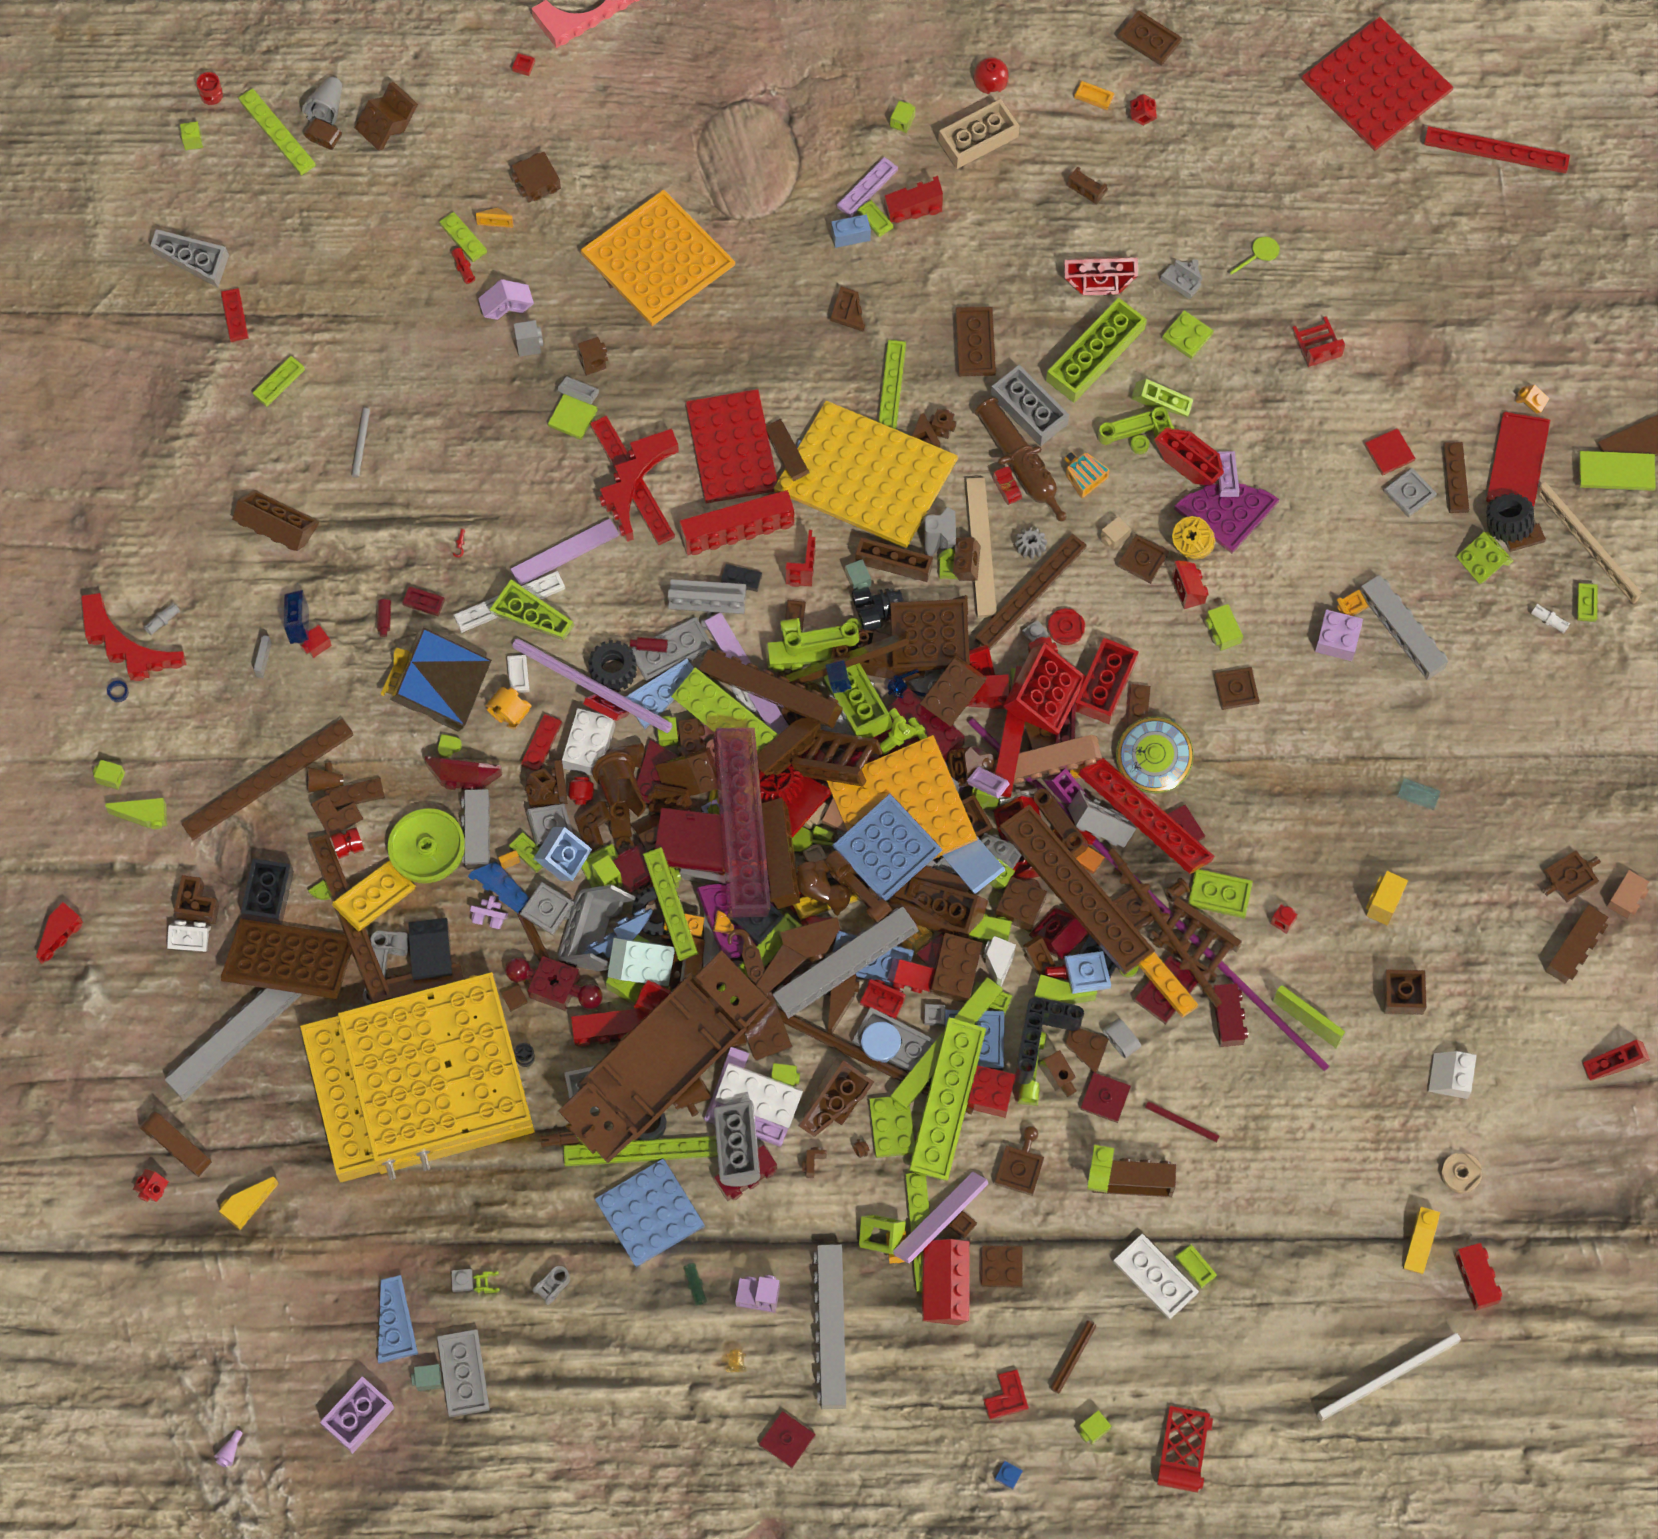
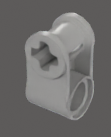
(551, 1285)

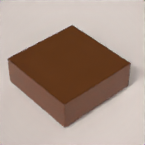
(514, 998)
(963, 1224)

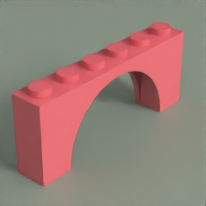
(564, 26)

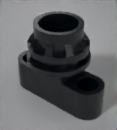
(873, 607)

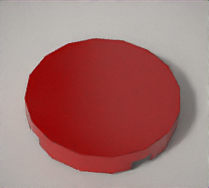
(1066, 626)

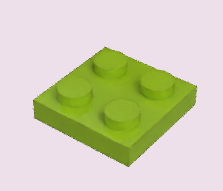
(1187, 334)

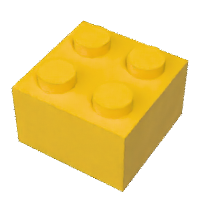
(1385, 897)

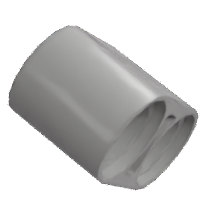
(1122, 1038)

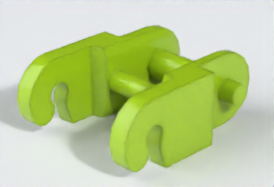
(485, 1276)

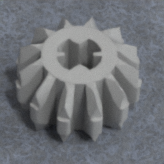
(1024, 540)

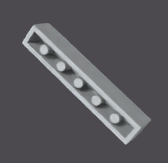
(1404, 627)

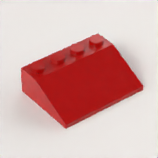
(1045, 689)

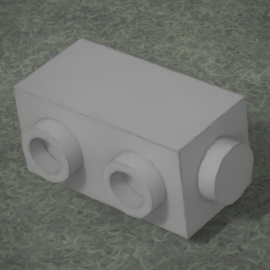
(1001, 849)

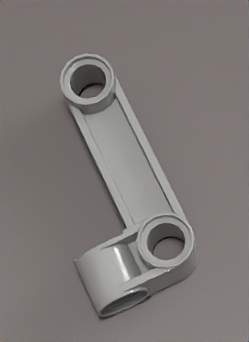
(395, 943)

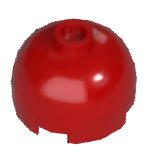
(991, 75)

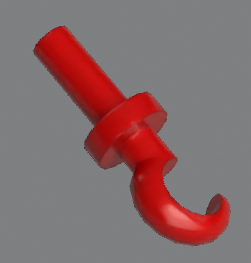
(460, 542)

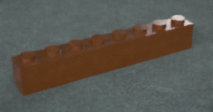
(770, 688)

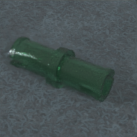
(695, 1284)

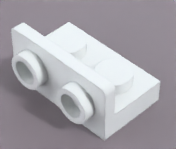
(188, 936)

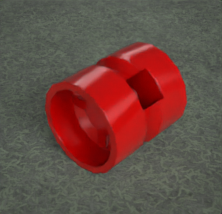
(209, 88)
(347, 843)

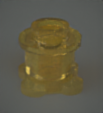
(735, 1361)

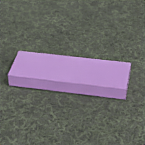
(1229, 480)

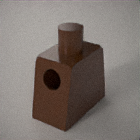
(1056, 1065)

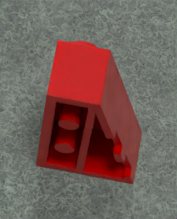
(992, 692)

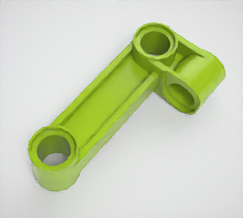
(1135, 425)
(818, 638)
(1030, 1092)

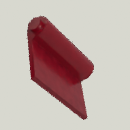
(691, 840)

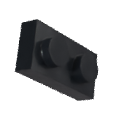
(740, 575)

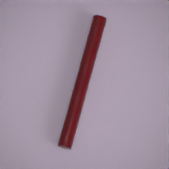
(1182, 1121)

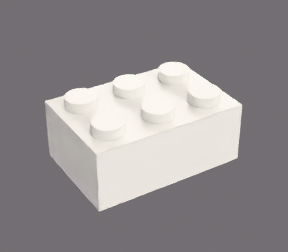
(587, 741)

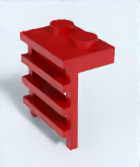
(1323, 352)
(801, 574)

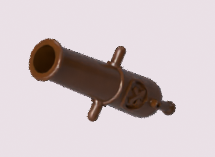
(1021, 456)

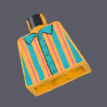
(1085, 473)

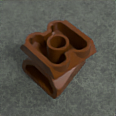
(966, 760)

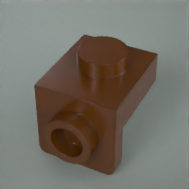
(809, 1164)

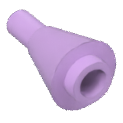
(226, 1454)

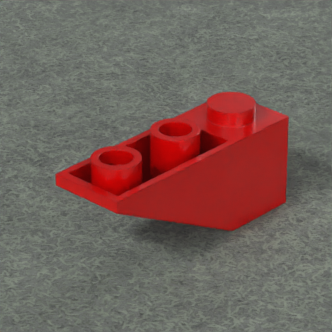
(59, 927)

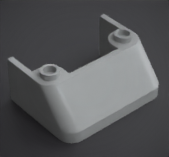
(589, 923)

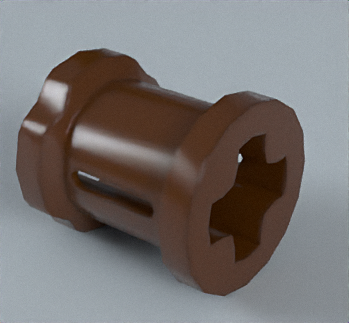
(1177, 889)

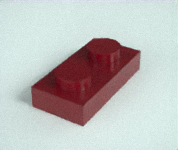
(423, 601)

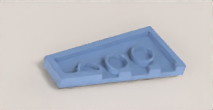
(396, 1329)

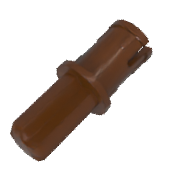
(558, 1139)

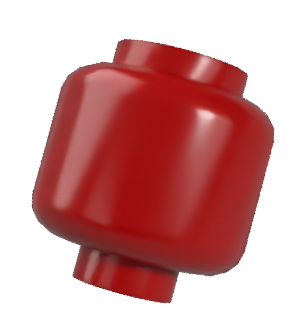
(581, 790)

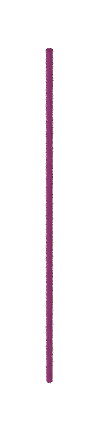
(1182, 927)

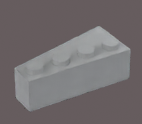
(192, 255)

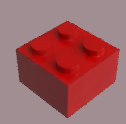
(991, 1091)

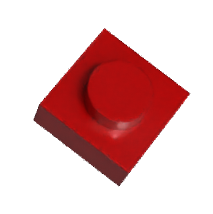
(523, 64)

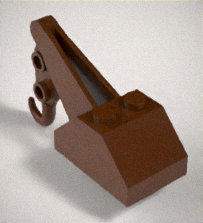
(796, 946)

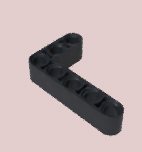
(1039, 1013)

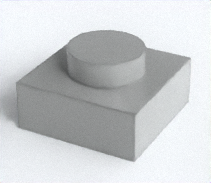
(1034, 631)
(934, 1015)
(462, 1280)

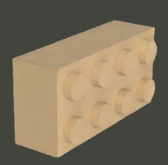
(978, 133)

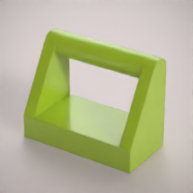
(895, 1227)

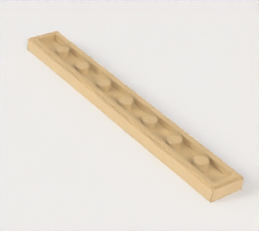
(980, 531)
(1589, 543)

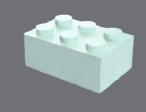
(641, 961)

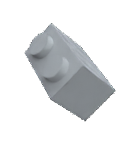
(528, 338)

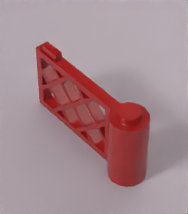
(1179, 1475)

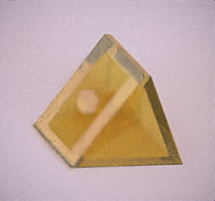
(918, 939)

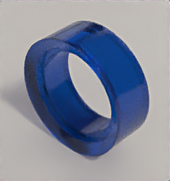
(117, 683)

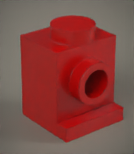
(1286, 916)

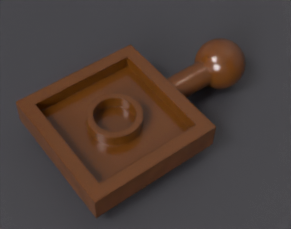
(1019, 1168)

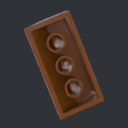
(274, 520)

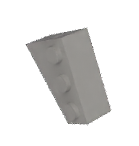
(1100, 821)

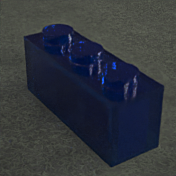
(296, 617)

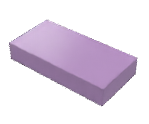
(988, 782)

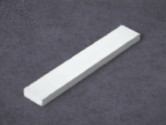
(480, 613)

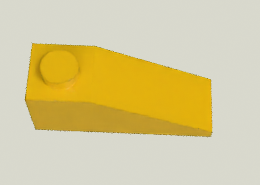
(245, 1203)
(1421, 1240)

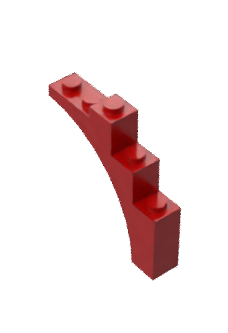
(644, 456)
(119, 648)

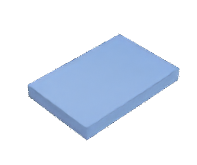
(974, 865)

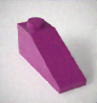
(1063, 786)

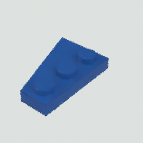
(496, 879)

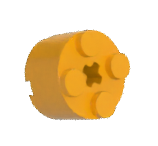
(508, 707)

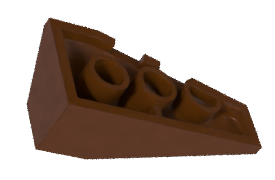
(952, 907)
(835, 1095)

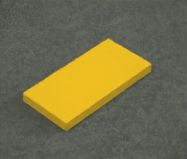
(373, 896)

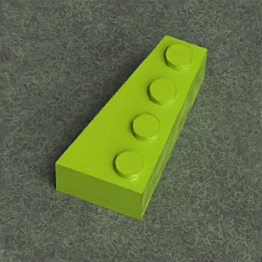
(528, 610)

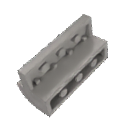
(707, 596)

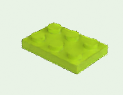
(891, 1128)

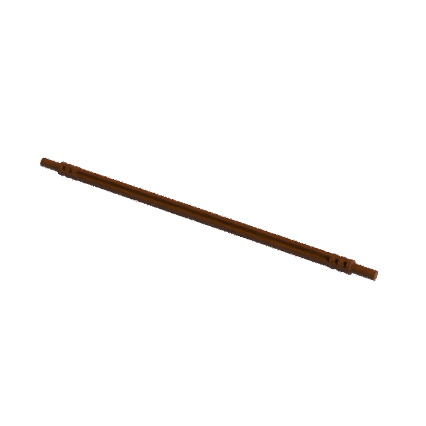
(847, 1048)

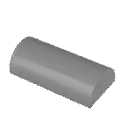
(737, 1144)

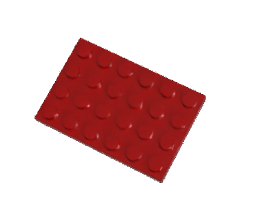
(732, 446)

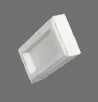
(518, 673)

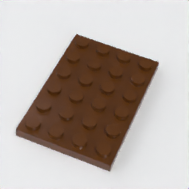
(287, 959)

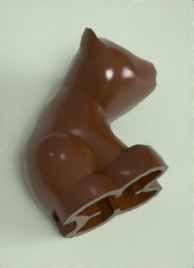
(814, 884)

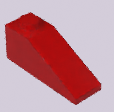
(1617, 1060)

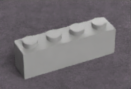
(476, 828)

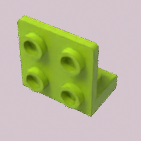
(1484, 557)

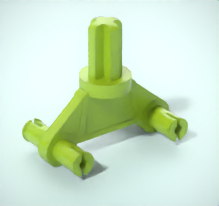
(902, 731)

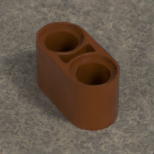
(323, 134)

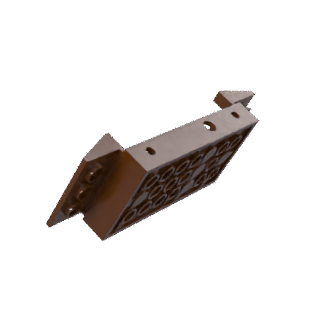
(662, 1057)

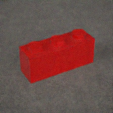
(1478, 1276)

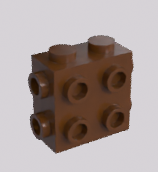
(535, 177)

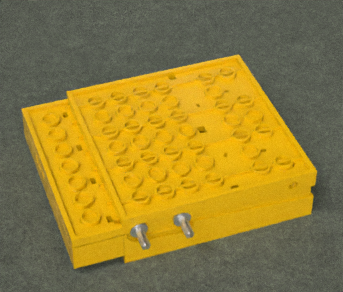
(416, 1078)

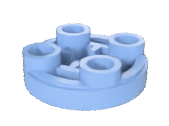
(881, 1041)

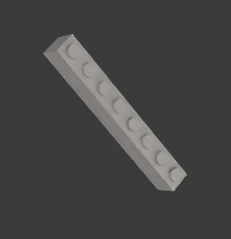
(845, 962)
(228, 1040)
(831, 1327)

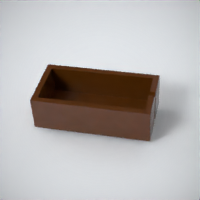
(1142, 1178)

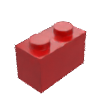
(910, 974)

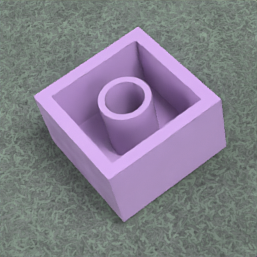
(1339, 635)

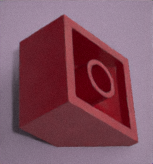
(1060, 932)

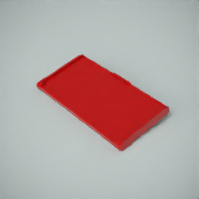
(1519, 456)
(806, 804)

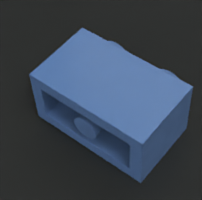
(851, 231)

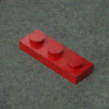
(541, 743)

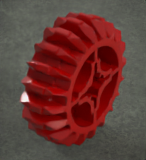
(784, 785)

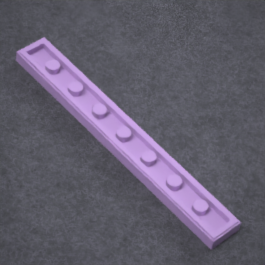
(729, 644)

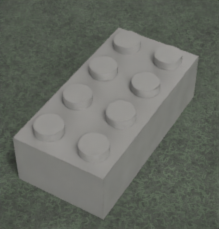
(1030, 405)

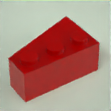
(915, 202)

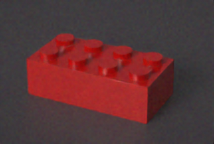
(1106, 680)

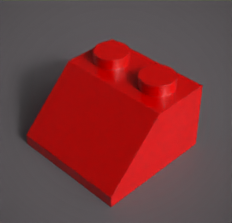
(1189, 584)

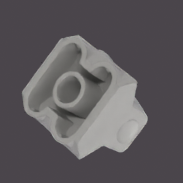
(940, 532)

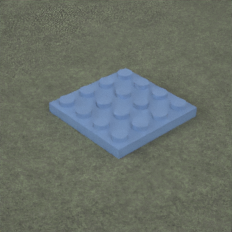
(887, 847)
(649, 1212)

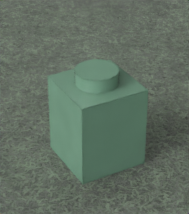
(858, 575)
(427, 1377)

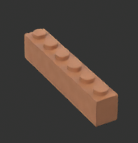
(1056, 757)

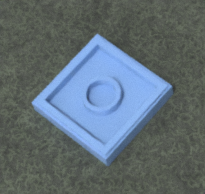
(1087, 972)

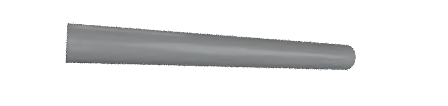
(360, 443)

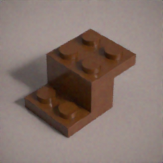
(386, 116)

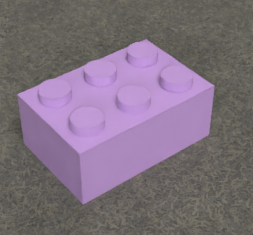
(357, 1415)

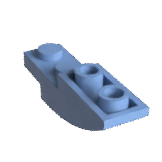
(626, 929)

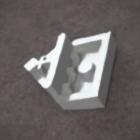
(1183, 277)

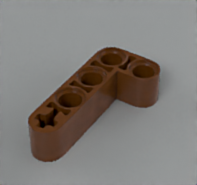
(175, 1143)

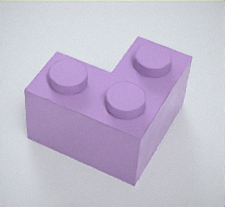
(505, 297)
(758, 1294)

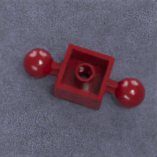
(551, 971)

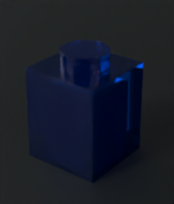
(838, 676)

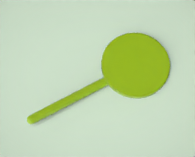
(1263, 249)
(803, 840)

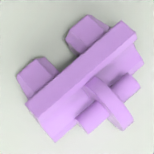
(480, 912)

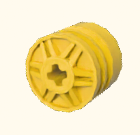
(1203, 542)

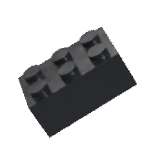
(267, 891)

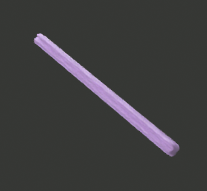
(592, 685)

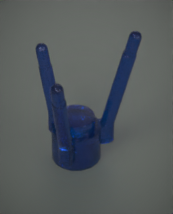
(898, 686)

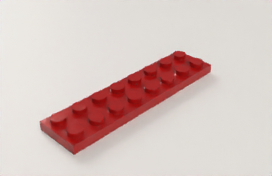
(1146, 815)

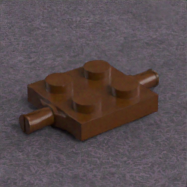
(1571, 876)

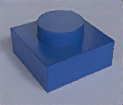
(1008, 1475)

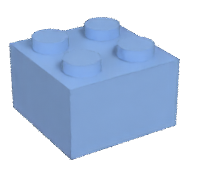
(562, 854)

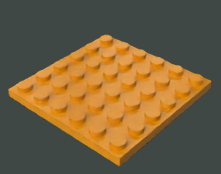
(657, 257)
(920, 785)

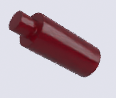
(384, 616)
(650, 644)

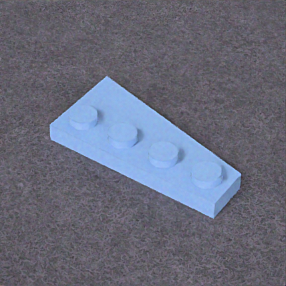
(657, 693)

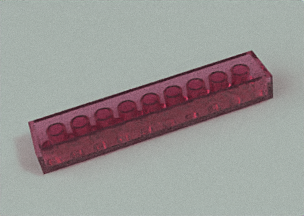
(741, 822)

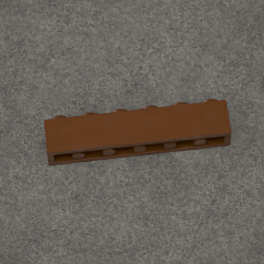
(780, 854)

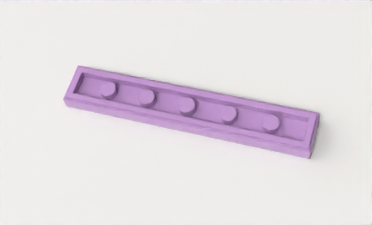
(564, 552)
(940, 1217)

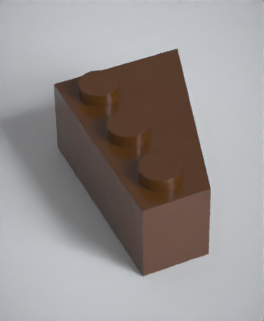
(682, 968)

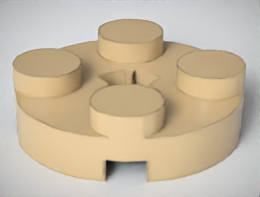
(1461, 1184)

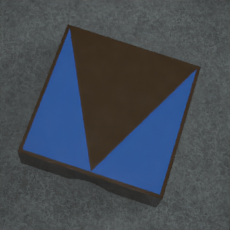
(441, 679)

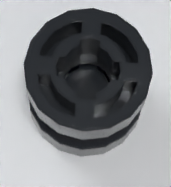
(524, 1054)

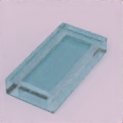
(1419, 794)

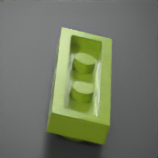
(463, 237)
(278, 381)

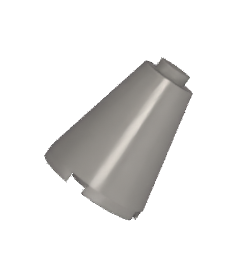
(324, 101)

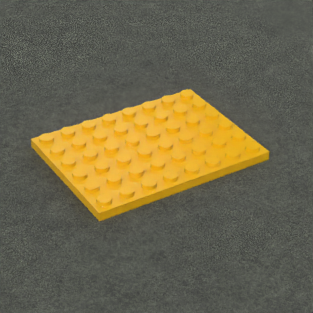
(868, 474)

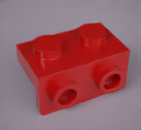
(650, 996)
(883, 998)

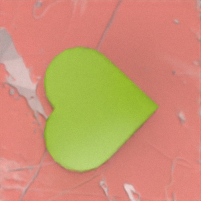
(448, 746)

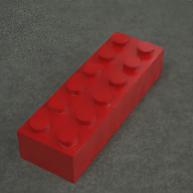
(737, 523)

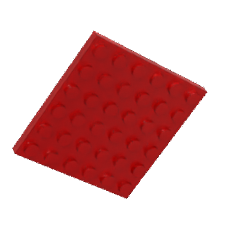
(1377, 83)

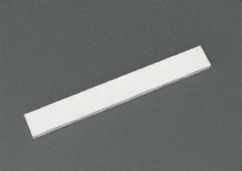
(1388, 1377)

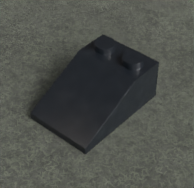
(430, 948)

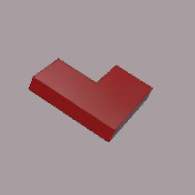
(1012, 1399)

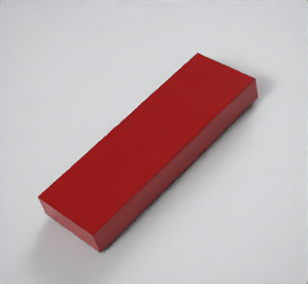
(234, 315)

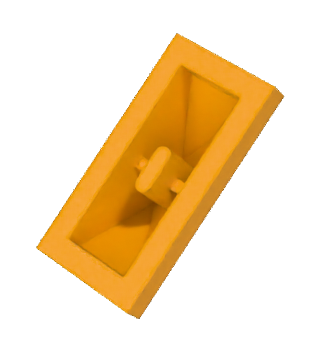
(494, 217)

